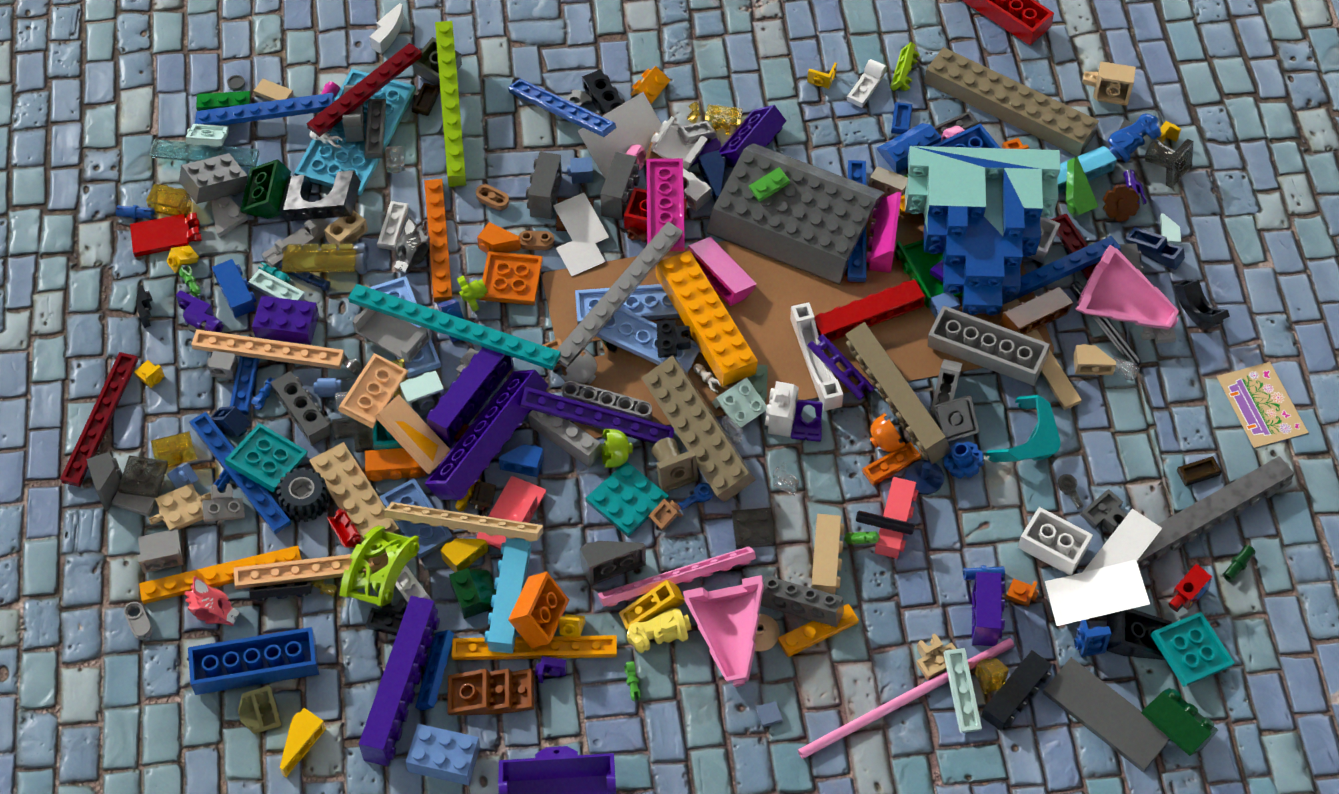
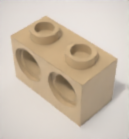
(346, 229)

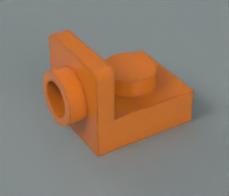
(1022, 592)

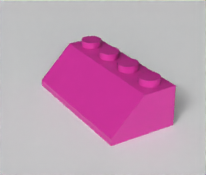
(884, 234)

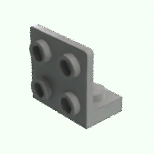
(160, 551)

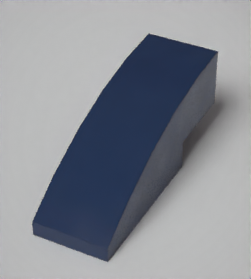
(1156, 247)

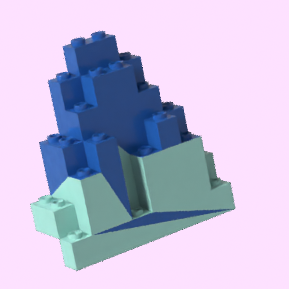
(982, 215)

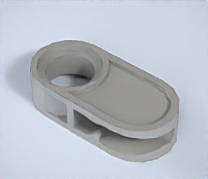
(139, 624)

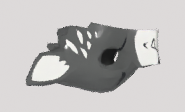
(411, 246)

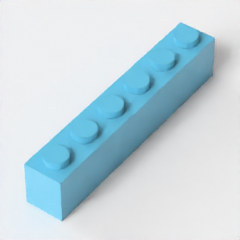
(509, 585)

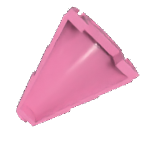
(1125, 294)
(729, 625)

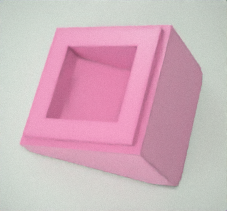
(637, 150)

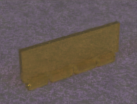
(316, 260)

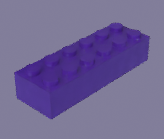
(468, 393)

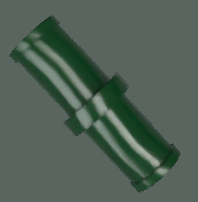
(1239, 563)

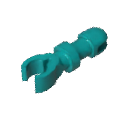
(275, 272)

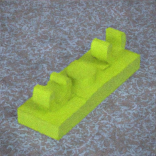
(903, 67)

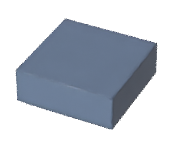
(769, 714)

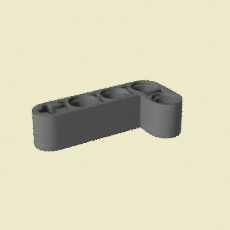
(354, 122)

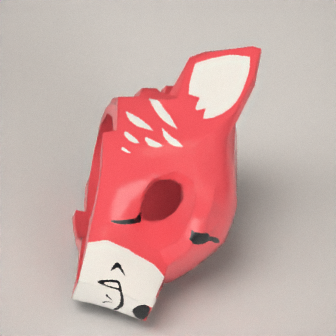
(210, 604)

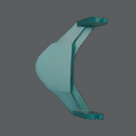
(1043, 439)

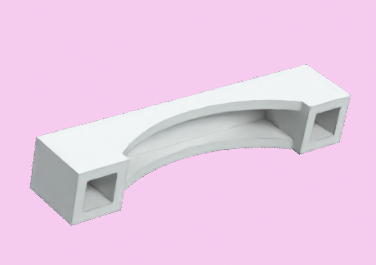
(822, 377)

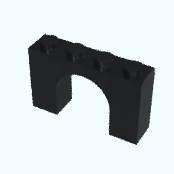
(337, 203)

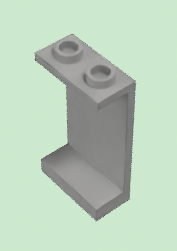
(391, 333)

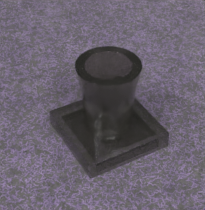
(1175, 161)

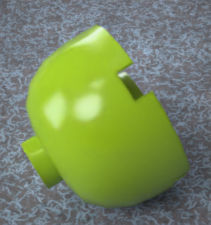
(615, 448)

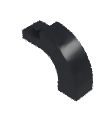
(1196, 305)

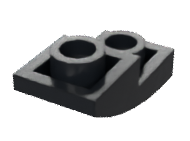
(143, 305)

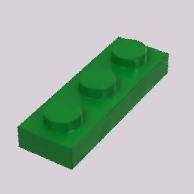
(221, 100)

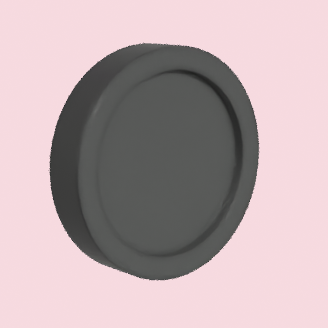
(236, 82)

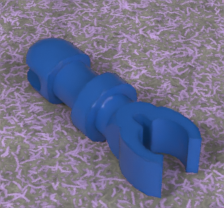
(264, 393)

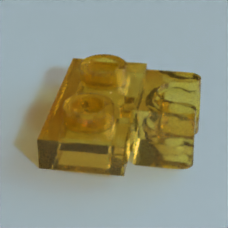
(723, 117)

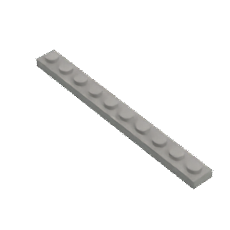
(618, 293)

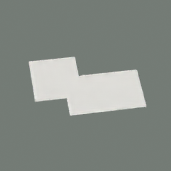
(584, 231)

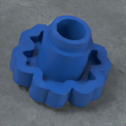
(964, 460)

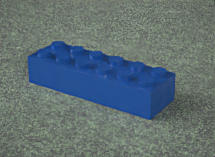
(253, 661)

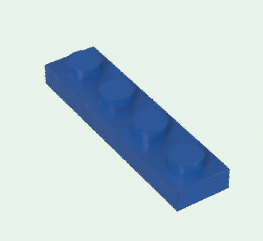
(434, 670)

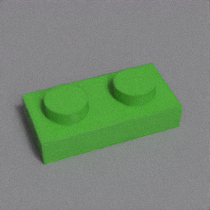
(769, 184)

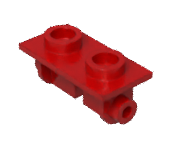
(347, 534)

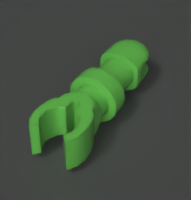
(190, 280)
(632, 680)

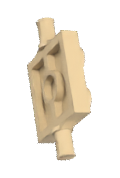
(180, 507)

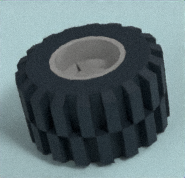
(302, 494)

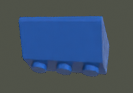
(897, 149)

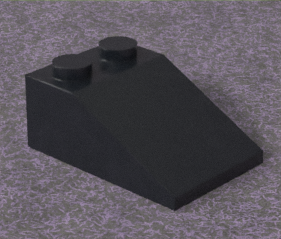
(1132, 633)

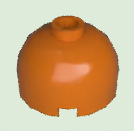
(885, 435)

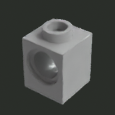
(222, 365)

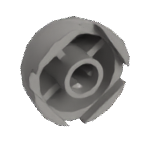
(582, 369)

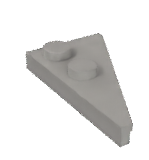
(226, 215)

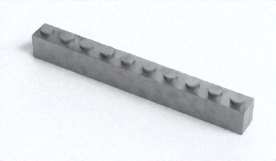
(1217, 508)

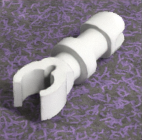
(326, 138)
(706, 376)

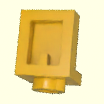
(149, 373)

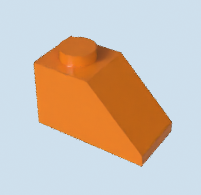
(497, 240)

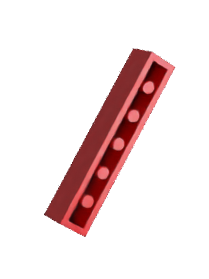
(871, 310)

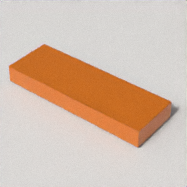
(891, 464)

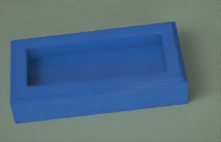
(901, 118)

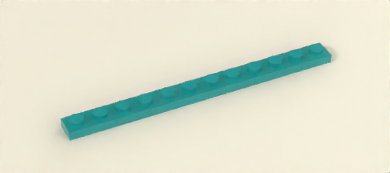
(455, 327)

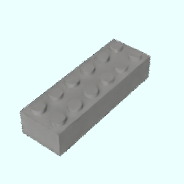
(988, 345)

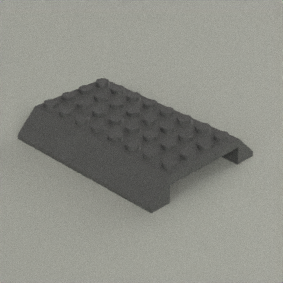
(804, 224)

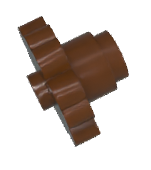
(1121, 203)

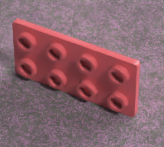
(516, 503)

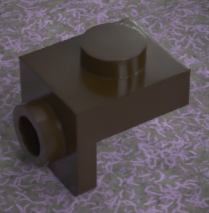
(483, 495)

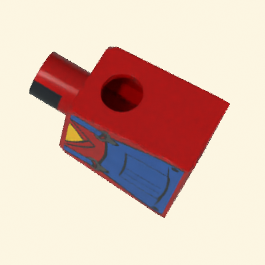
(1190, 588)

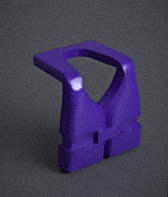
(801, 429)

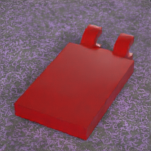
(164, 233)

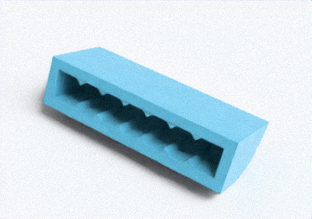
(1094, 163)

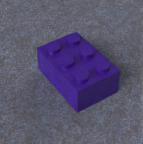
(285, 320)
(987, 609)

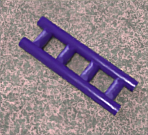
(842, 376)

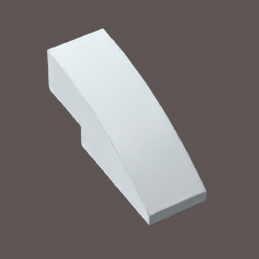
(387, 29)

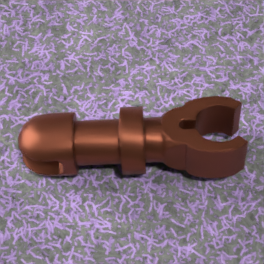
(635, 234)

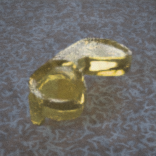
(693, 116)
(329, 589)

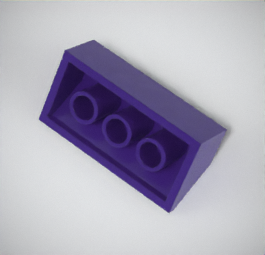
(757, 128)

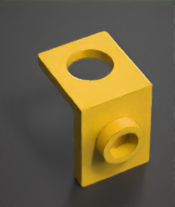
(820, 78)

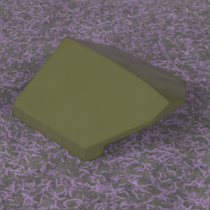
(259, 710)

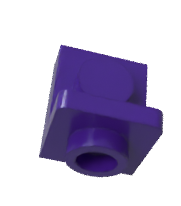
(552, 666)

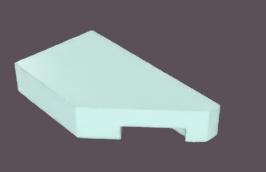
(1170, 230)

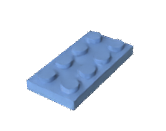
(429, 537)

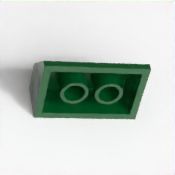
(265, 189)
(1180, 721)

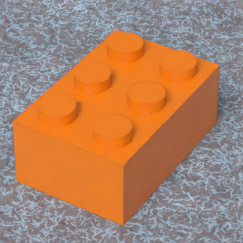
(538, 610)

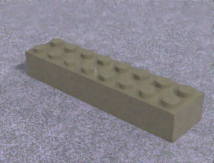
(897, 393)
(698, 429)

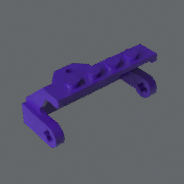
(558, 772)

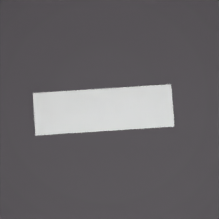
(1126, 542)

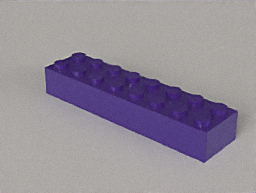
(484, 437)
(399, 681)

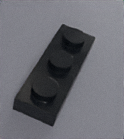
(281, 591)

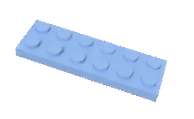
(646, 301)
(640, 338)
(427, 357)

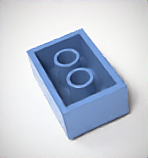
(443, 754)

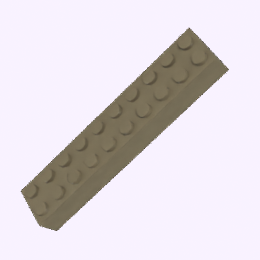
(1011, 101)

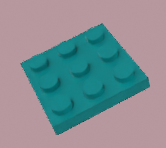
(265, 457)
(626, 498)
(1192, 649)

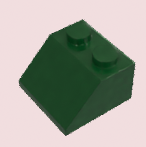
(472, 591)

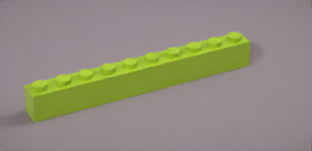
(450, 104)

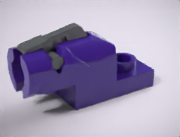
(198, 314)

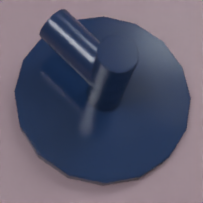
(927, 476)

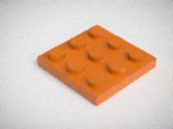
(511, 277)

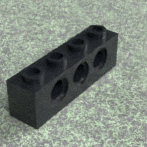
(603, 94)

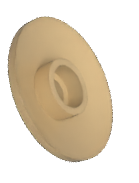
(769, 635)

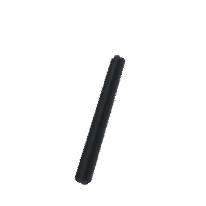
(1110, 330)

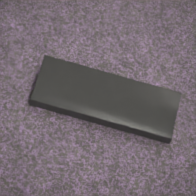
(1106, 714)

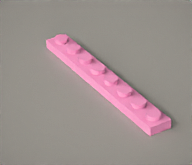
(684, 574)

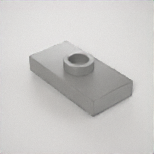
(694, 131)

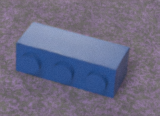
(234, 288)

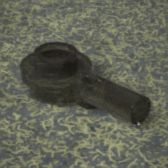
(352, 365)
(1068, 484)

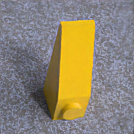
(655, 602)
(302, 735)

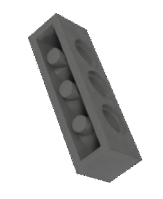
(313, 431)
(802, 601)

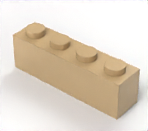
(826, 553)

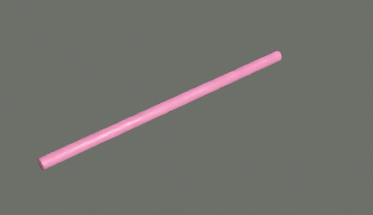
(898, 702)

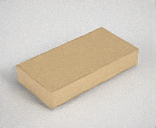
(272, 91)

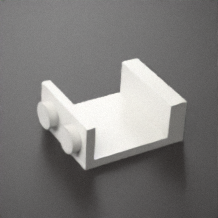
(671, 145)

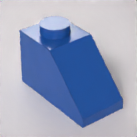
(523, 460)

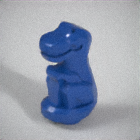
(1130, 138)

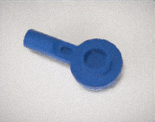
(702, 493)

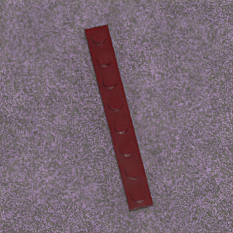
(364, 89)
(99, 419)

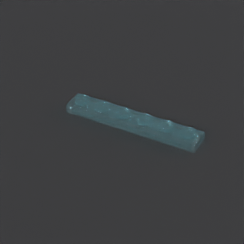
(187, 152)

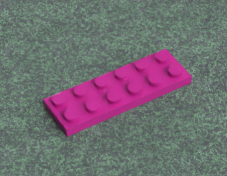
(665, 197)

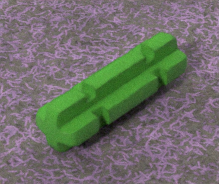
(861, 537)

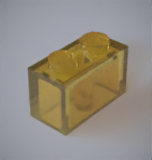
(168, 200)
(174, 448)

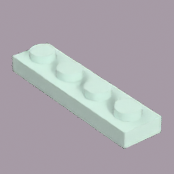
(962, 690)

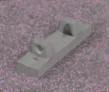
(274, 255)

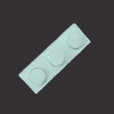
(274, 287)

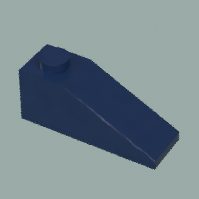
(713, 170)

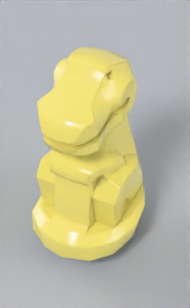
(663, 628)

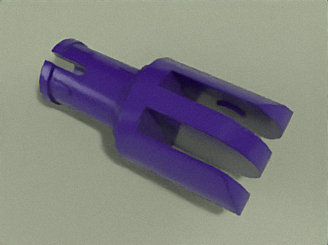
(1131, 182)

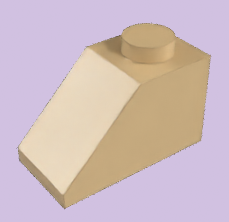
(1092, 361)

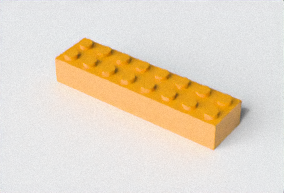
(707, 318)

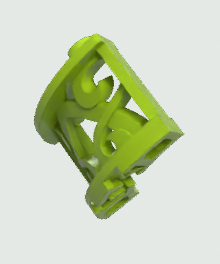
(378, 541)

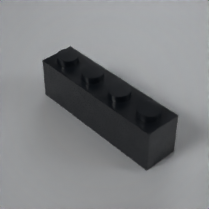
(1016, 691)

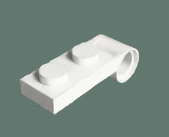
(867, 83)

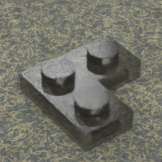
(349, 427)

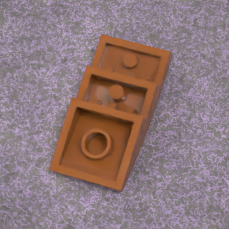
(490, 692)

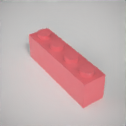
(897, 507)

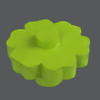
(472, 291)

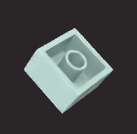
(422, 392)

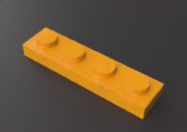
(815, 632)

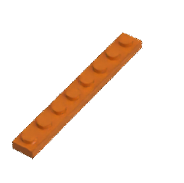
(438, 240)

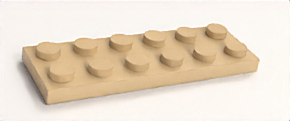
(352, 490)

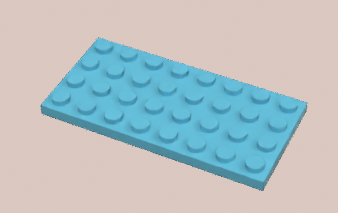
(324, 160)

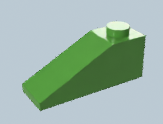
(1078, 191)

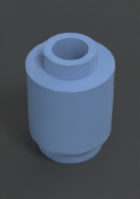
(327, 387)

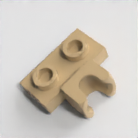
(932, 658)

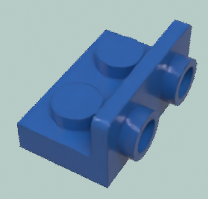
(1091, 641)

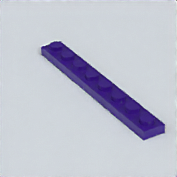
(594, 416)

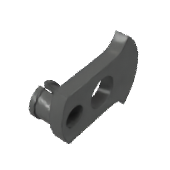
(579, 96)

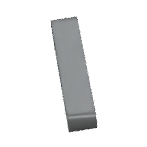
(600, 396)

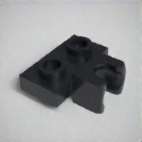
(672, 338)
(388, 619)

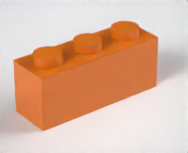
(391, 464)

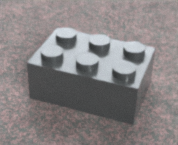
(212, 178)
(544, 185)
(619, 185)

